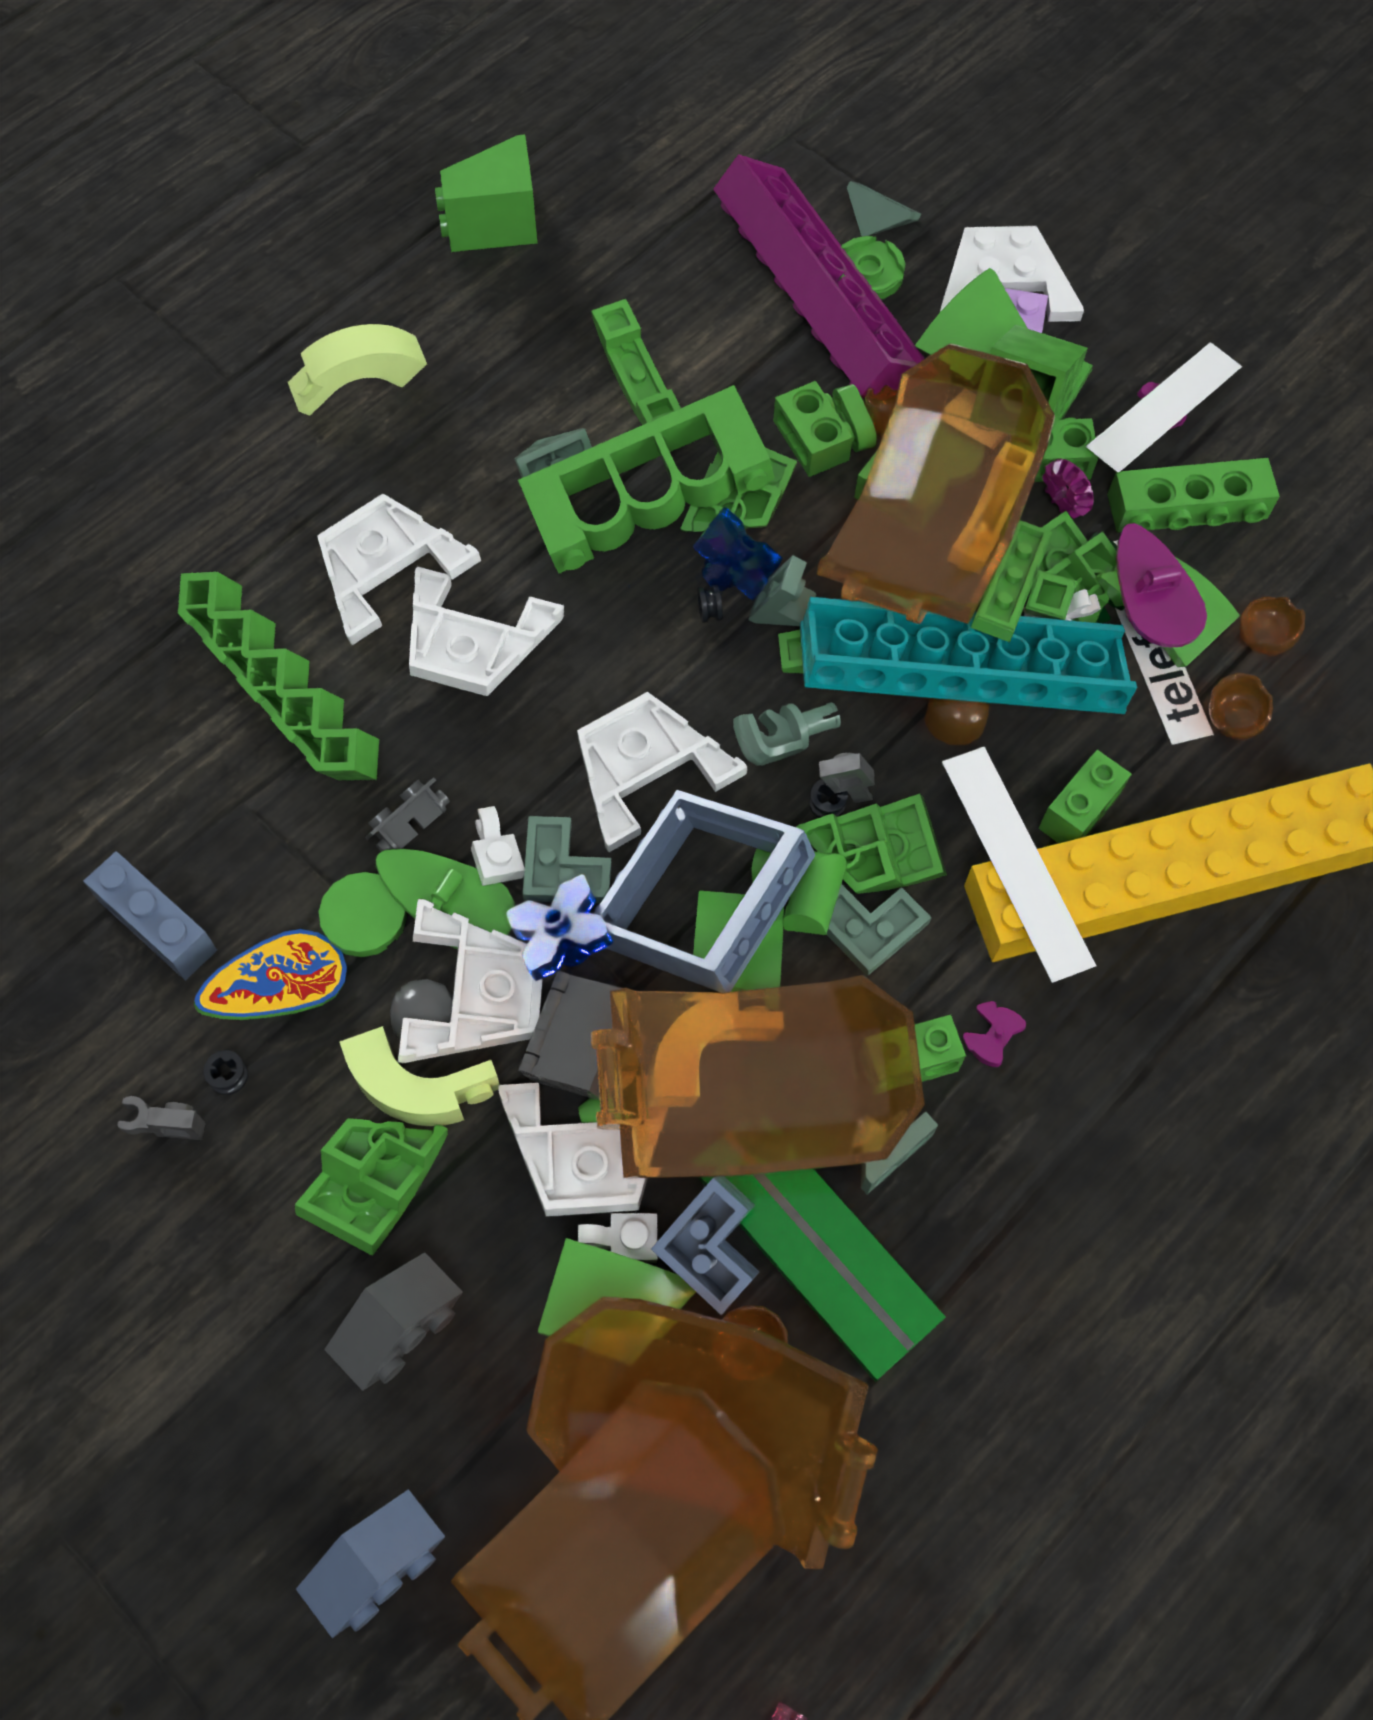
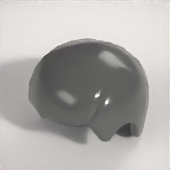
(422, 1001)

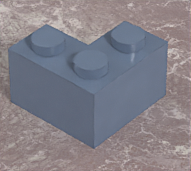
(698, 1245)
(368, 1564)

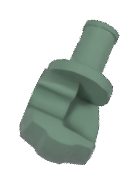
(787, 732)

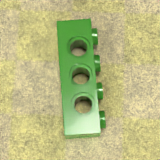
(1193, 495)

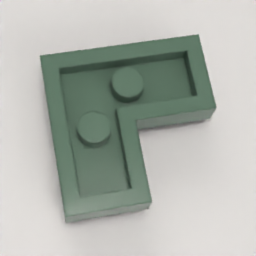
(550, 862)
(877, 935)

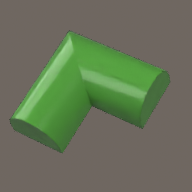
(815, 894)

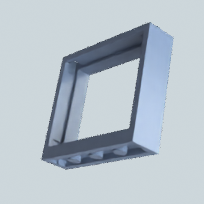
(752, 918)

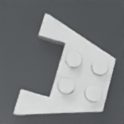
(1021, 263)
(374, 547)
(466, 648)
(637, 747)
(492, 991)
(569, 1164)

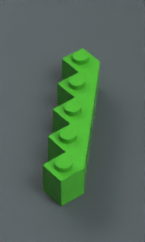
(276, 678)

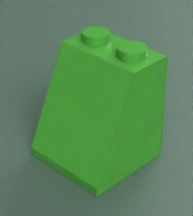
(488, 199)
(1050, 359)

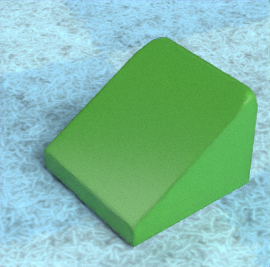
(1050, 596)

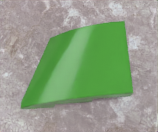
(973, 317)
(751, 507)
(1078, 559)
(1218, 608)
(881, 845)
(713, 914)
(369, 1179)
(592, 1273)

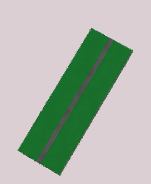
(836, 1266)

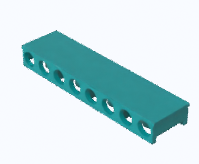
(941, 658)

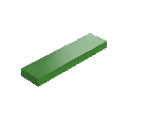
(1012, 582)

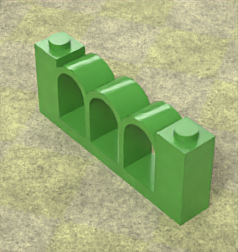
(718, 415)

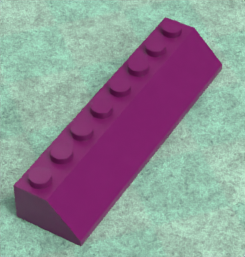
(808, 266)

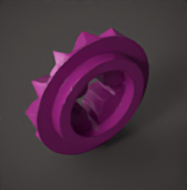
(1078, 497)

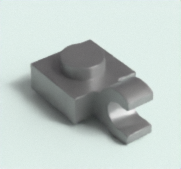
(850, 774)
(173, 1121)

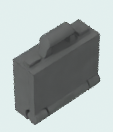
(561, 1040)

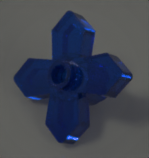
(734, 556)
(560, 932)

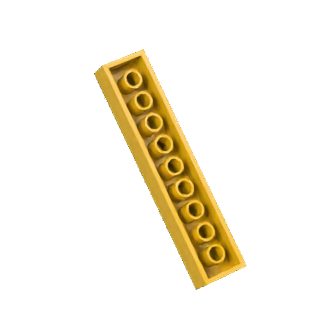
(1191, 858)

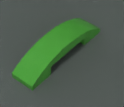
(632, 363)

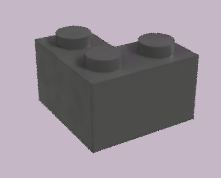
(393, 1320)

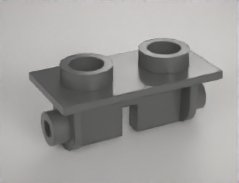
(419, 804)

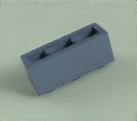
(150, 915)

